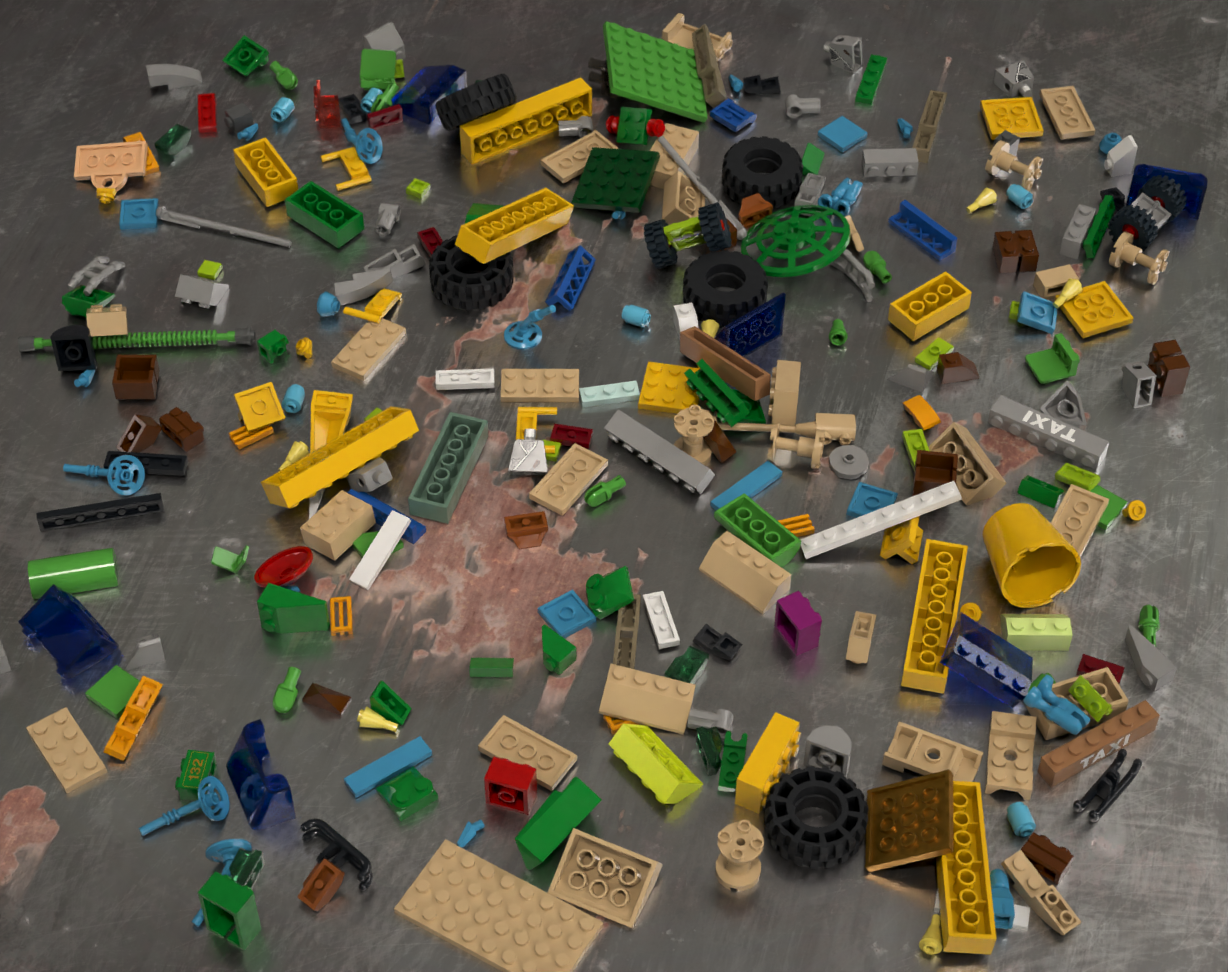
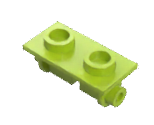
(1090, 699)

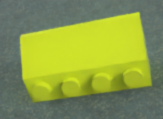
(654, 763)

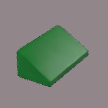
(812, 159)
(1040, 491)
(491, 667)

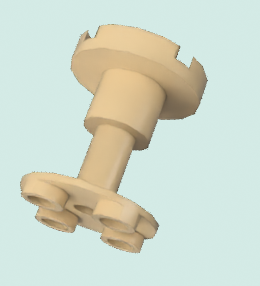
(1005, 161)
(1131, 254)
(693, 425)
(804, 446)
(739, 861)

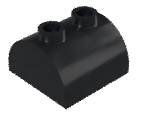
(73, 348)

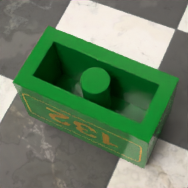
(193, 769)

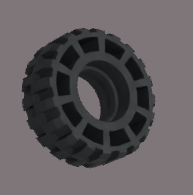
(475, 101)
(762, 155)
(724, 270)
(464, 289)
(811, 844)

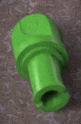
(284, 76)
(385, 100)
(877, 266)
(603, 491)
(1149, 622)
(287, 691)

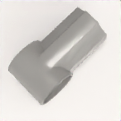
(796, 106)
(579, 127)
(387, 216)
(721, 719)

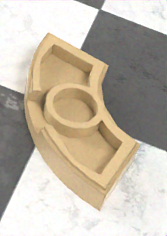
(854, 235)

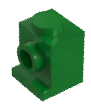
(272, 345)

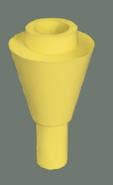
(986, 198)
(1071, 289)
(710, 327)
(296, 452)
(370, 719)
(931, 940)

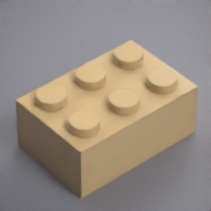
(784, 392)
(338, 525)

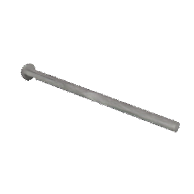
(195, 222)
(741, 231)

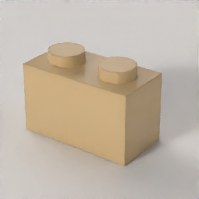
(1052, 281)

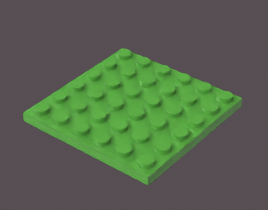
(653, 72)

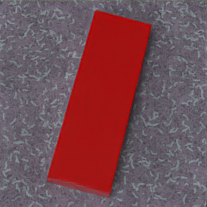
(207, 113)

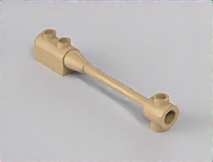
(837, 427)

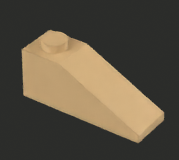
(860, 637)

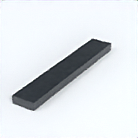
(100, 512)

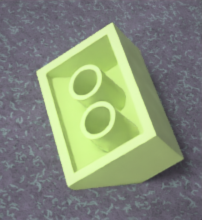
(1037, 631)

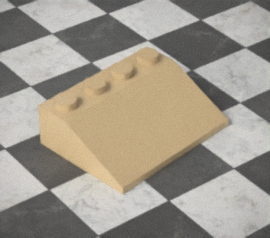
(604, 878)

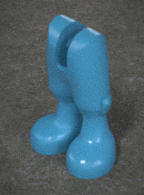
(842, 196)
(1061, 709)

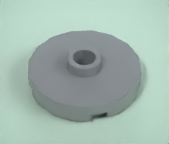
(848, 462)

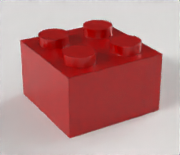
(510, 785)

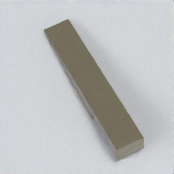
(708, 67)
(929, 124)
(627, 633)

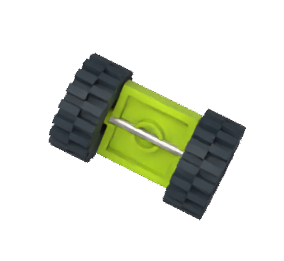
(707, 228)

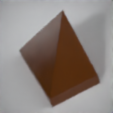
(719, 443)
(326, 699)

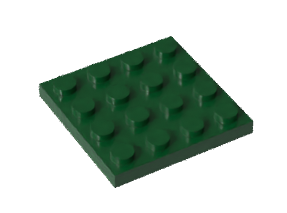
(615, 179)

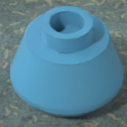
(1108, 142)
(327, 304)

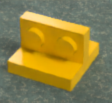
(259, 407)
(902, 540)

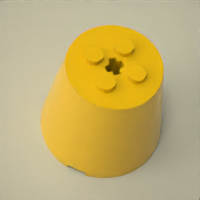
(1029, 556)

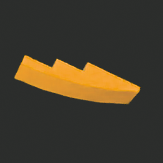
(133, 718)

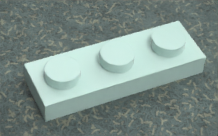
(609, 394)

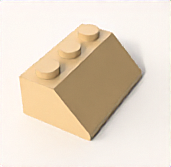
(681, 199)

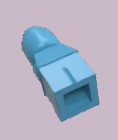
(1002, 900)

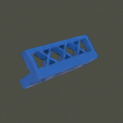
(927, 230)
(568, 273)
(382, 511)

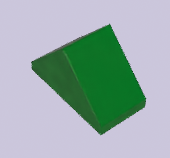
(389, 704)

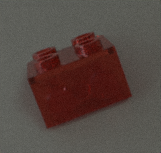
(328, 108)

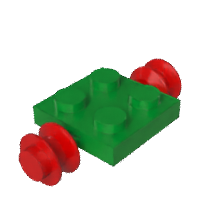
(634, 126)

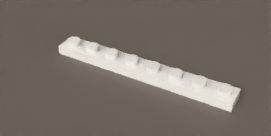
(880, 519)

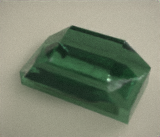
(174, 140)
(688, 666)
(709, 746)
(246, 867)

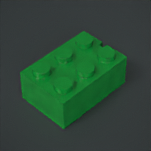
(230, 904)

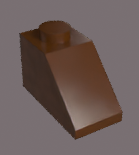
(955, 368)
(139, 434)

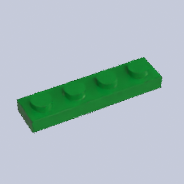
(871, 79)
(1099, 226)

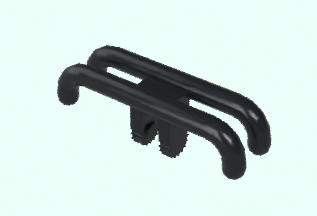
(1108, 786)
(338, 845)

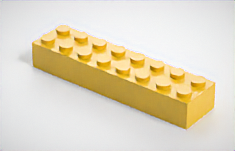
(525, 120)
(514, 225)
(339, 457)
(934, 615)
(965, 878)

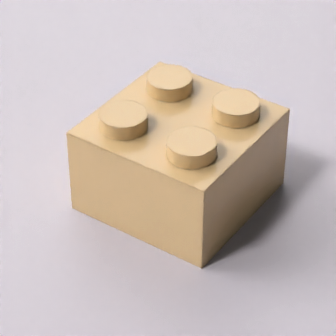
(107, 320)

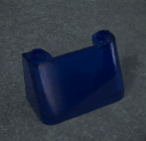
(1192, 183)
(67, 632)
(263, 799)

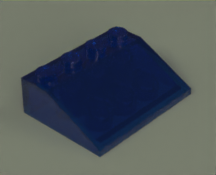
(426, 88)
(755, 327)
(988, 661)

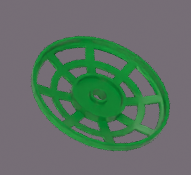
(797, 234)

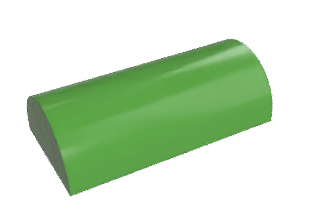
(758, 529)
(73, 572)

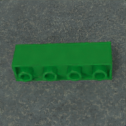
(716, 393)

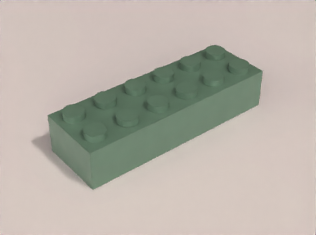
(448, 467)

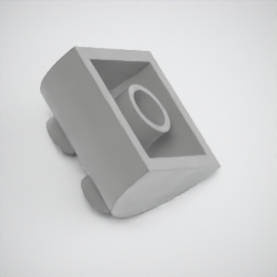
(828, 748)

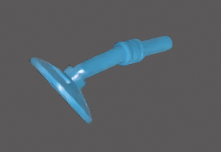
(365, 144)
(524, 329)
(119, 474)
(204, 801)
(226, 855)

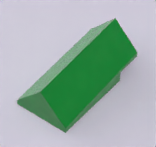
(555, 821)

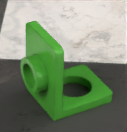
(229, 560)

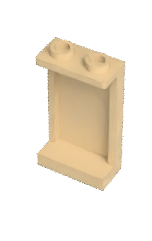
(681, 34)

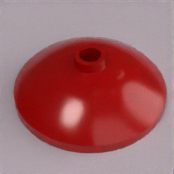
(284, 567)

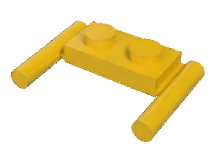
(354, 166)
(377, 307)
(528, 420)

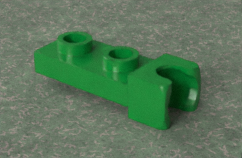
(732, 762)

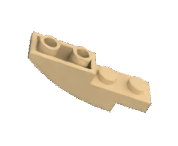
(1039, 896)

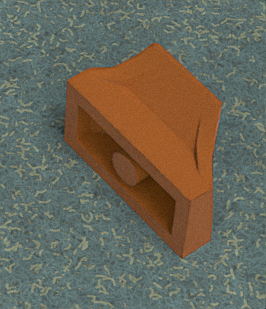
(753, 209)
(526, 529)
(321, 885)

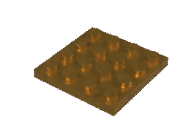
(909, 821)

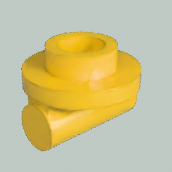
(106, 195)
(304, 347)
(1135, 510)
(972, 610)

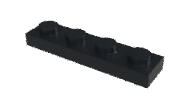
(153, 463)

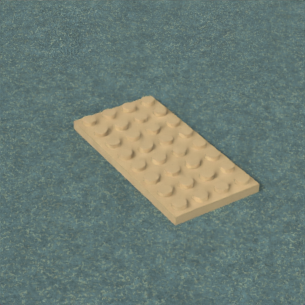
(496, 914)

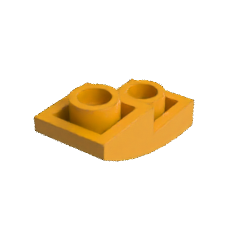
(922, 412)

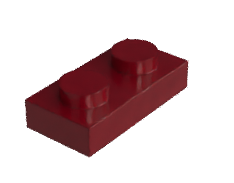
(385, 117)
(429, 239)
(569, 435)
(1090, 664)

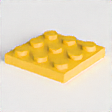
(1013, 115)
(1096, 310)
(666, 388)

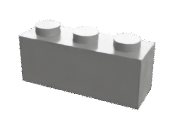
(889, 162)
(1077, 231)

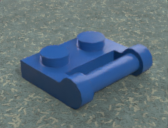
(732, 115)

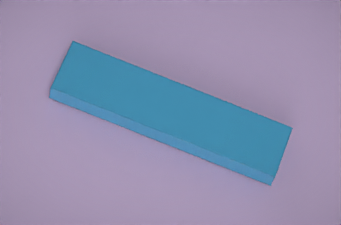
(750, 484)
(388, 767)

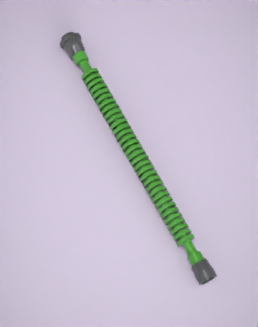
(240, 336)

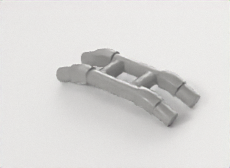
(863, 273)
(95, 279)

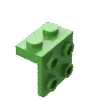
(377, 68)
(1054, 363)

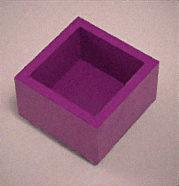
(798, 623)

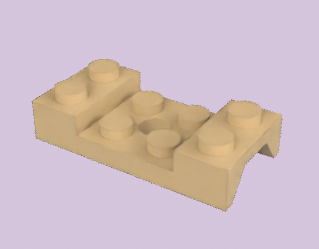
(1010, 736)
(911, 750)

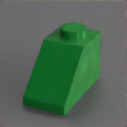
(557, 651)

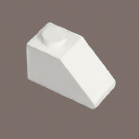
(1121, 157)
(684, 317)

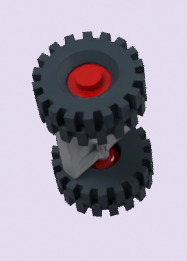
(1155, 204)

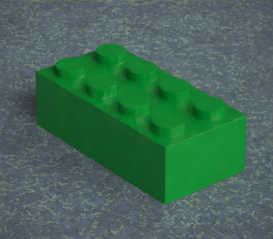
(324, 214)

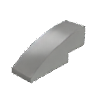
(173, 75)
(810, 190)
(399, 263)
(362, 285)

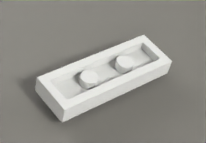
(464, 379)
(661, 620)

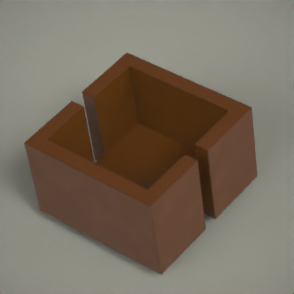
(1008, 248)
(1169, 369)
(136, 377)
(933, 470)

